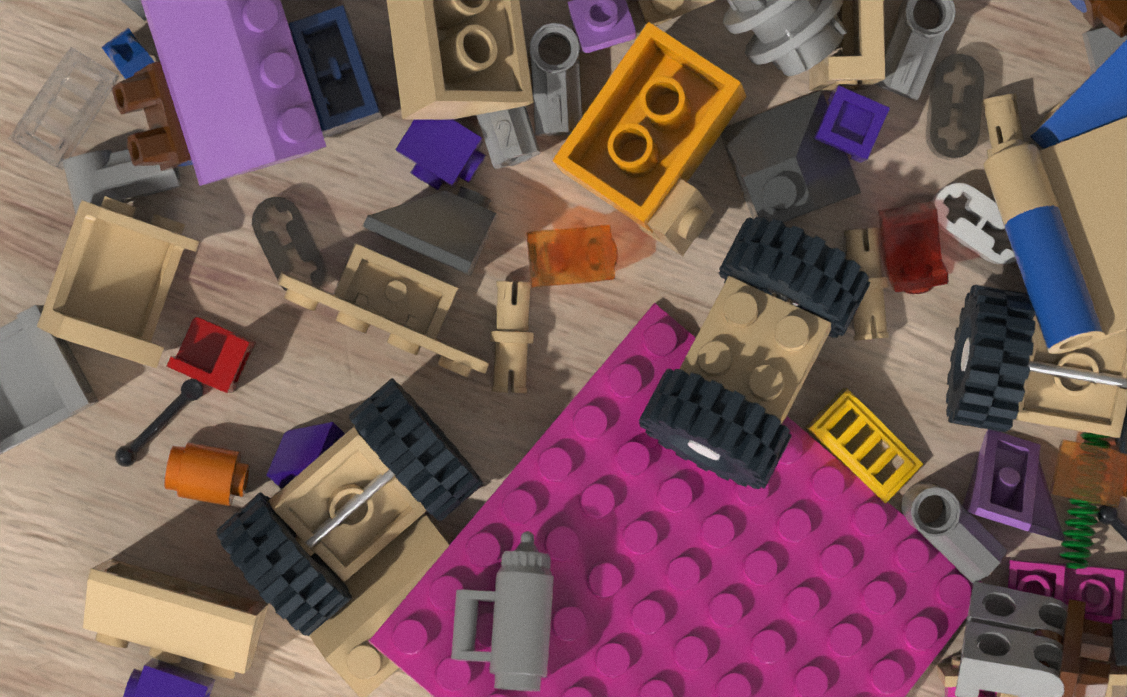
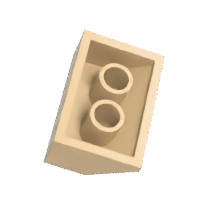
(459, 57)
(375, 594)
(173, 617)

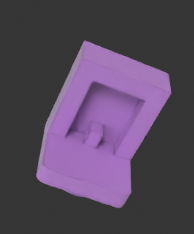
(601, 23)

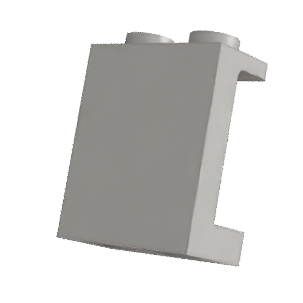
(37, 381)

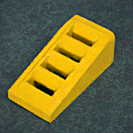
(832, 414)

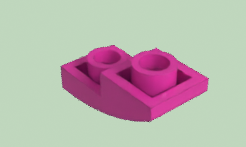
(1097, 586)

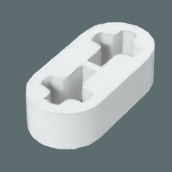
(968, 233)

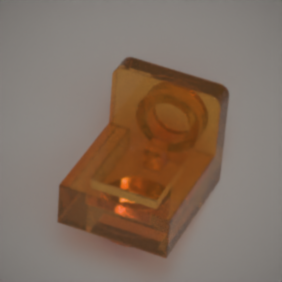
(571, 256)
(1090, 473)

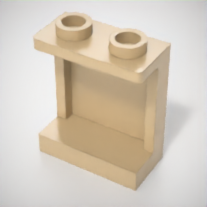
(861, 50)
(114, 280)

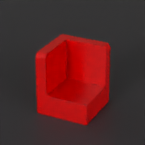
(212, 355)

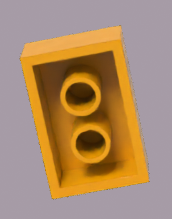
(650, 125)

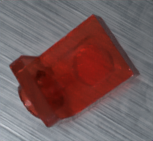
(912, 248)

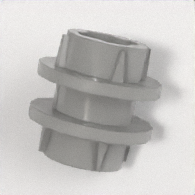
(787, 31)

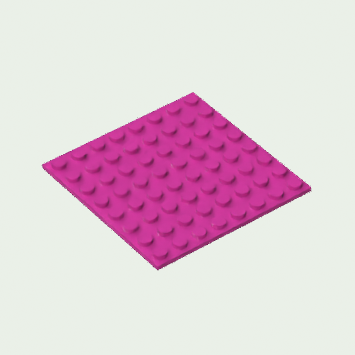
(683, 575)

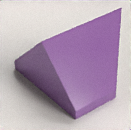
(1012, 486)

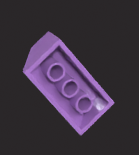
(234, 84)

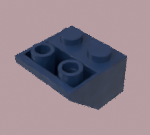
(335, 71)

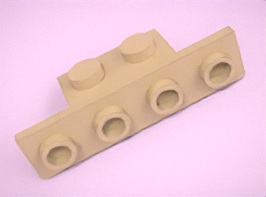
(393, 299)

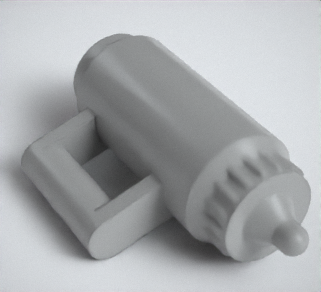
(519, 619)

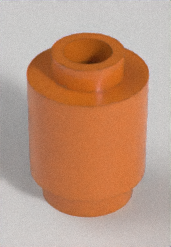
(206, 473)

